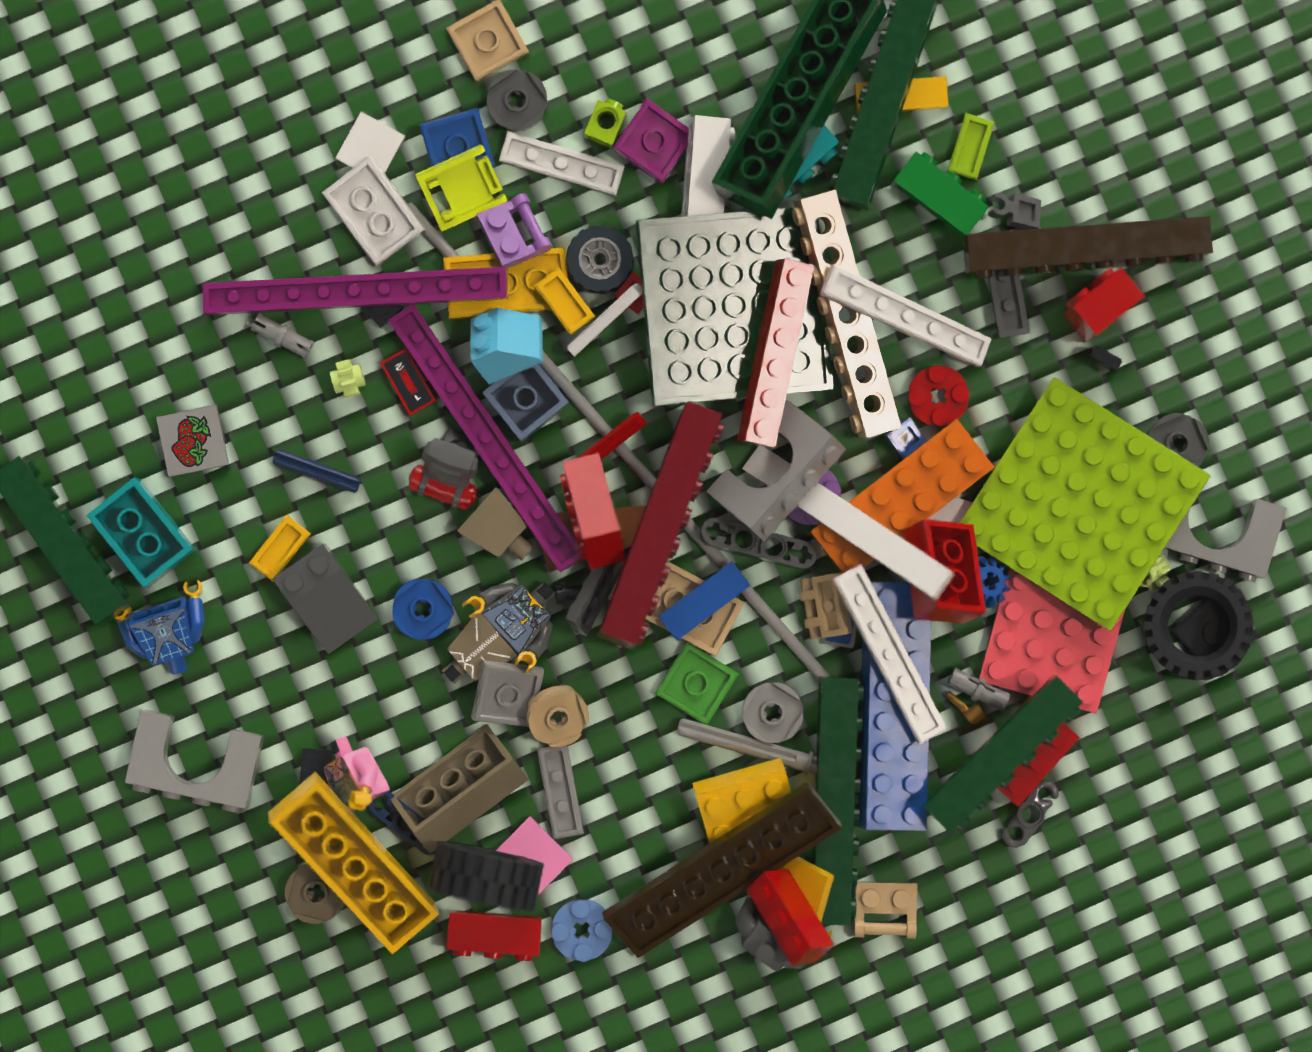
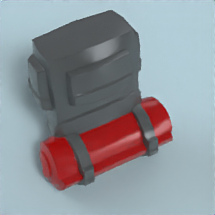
(447, 471)

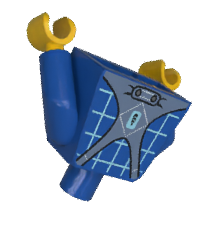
(165, 630)

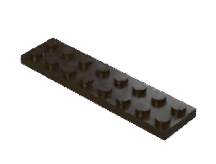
(722, 869)

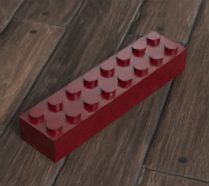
(659, 525)

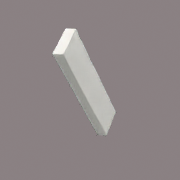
(561, 163)

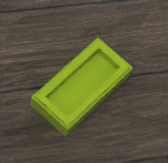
(971, 146)

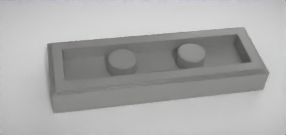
(560, 791)

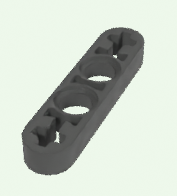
(757, 547)

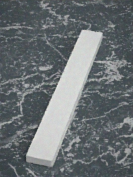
(856, 527)

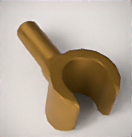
(973, 714)

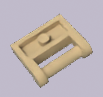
(886, 899)

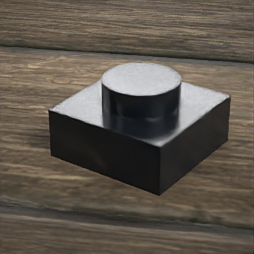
(382, 314)

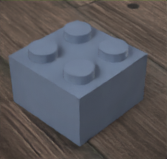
(526, 400)

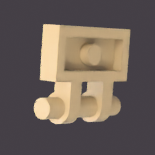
(824, 607)

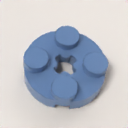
(564, 930)

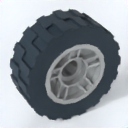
(592, 243)

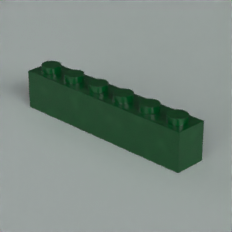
(61, 542)
(1002, 753)

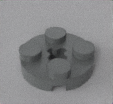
(520, 83)
(1183, 427)

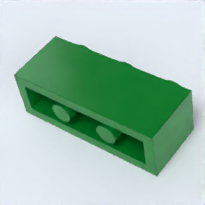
(941, 193)

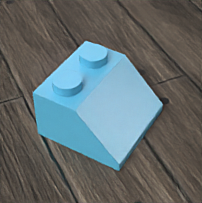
(505, 343)

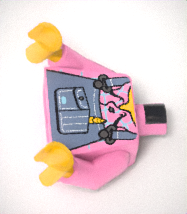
(354, 775)

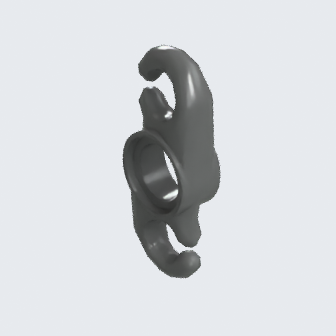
(1029, 828)

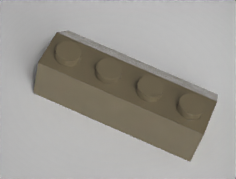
(459, 788)

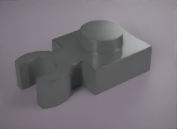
(1020, 210)

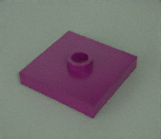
(653, 141)

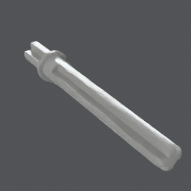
(747, 745)

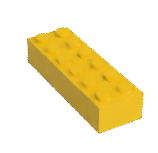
(353, 863)

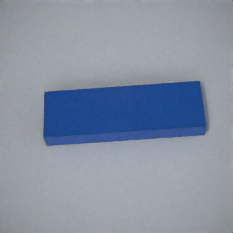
(704, 600)

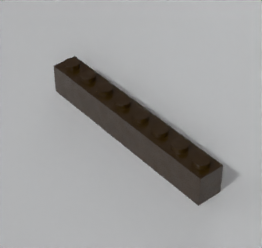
(1087, 245)

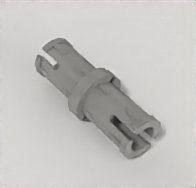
(282, 335)
(978, 689)

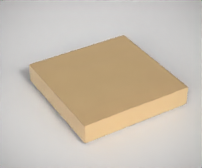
(487, 40)

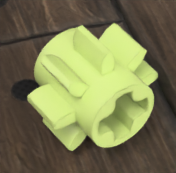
(347, 378)
(1157, 574)

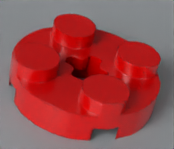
(935, 378)

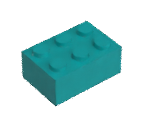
(141, 532)

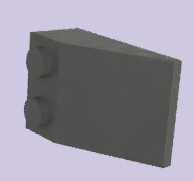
(325, 598)

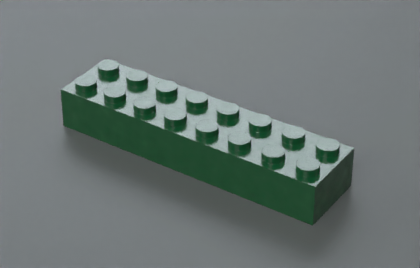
(796, 102)

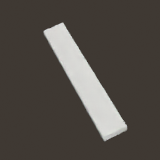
(905, 316)
(889, 653)

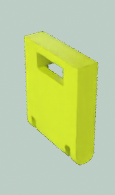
(466, 184)

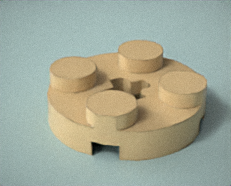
(572, 722)

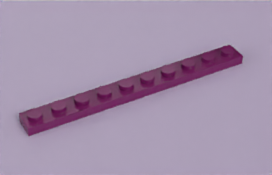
(355, 291)
(486, 437)

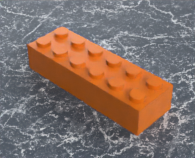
(911, 491)

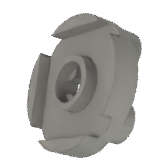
(776, 729)

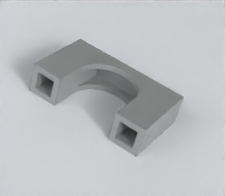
(767, 507)
(1248, 555)
(151, 767)

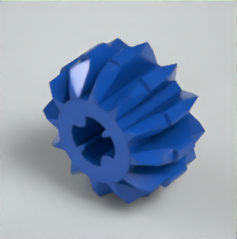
(995, 581)

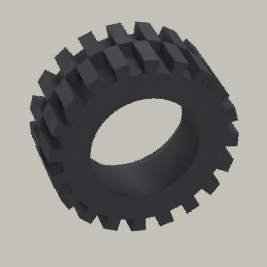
(1198, 585)
(486, 876)

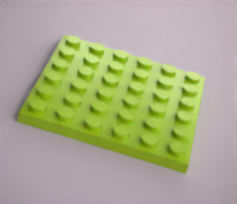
(1083, 503)

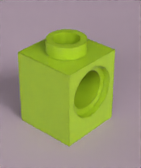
(605, 136)

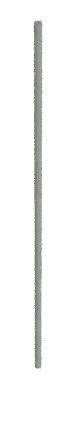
(647, 477)

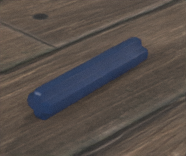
(316, 470)

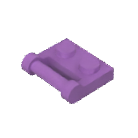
(504, 235)

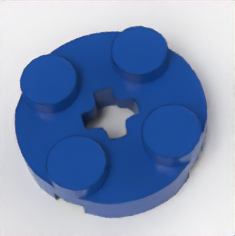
(405, 607)

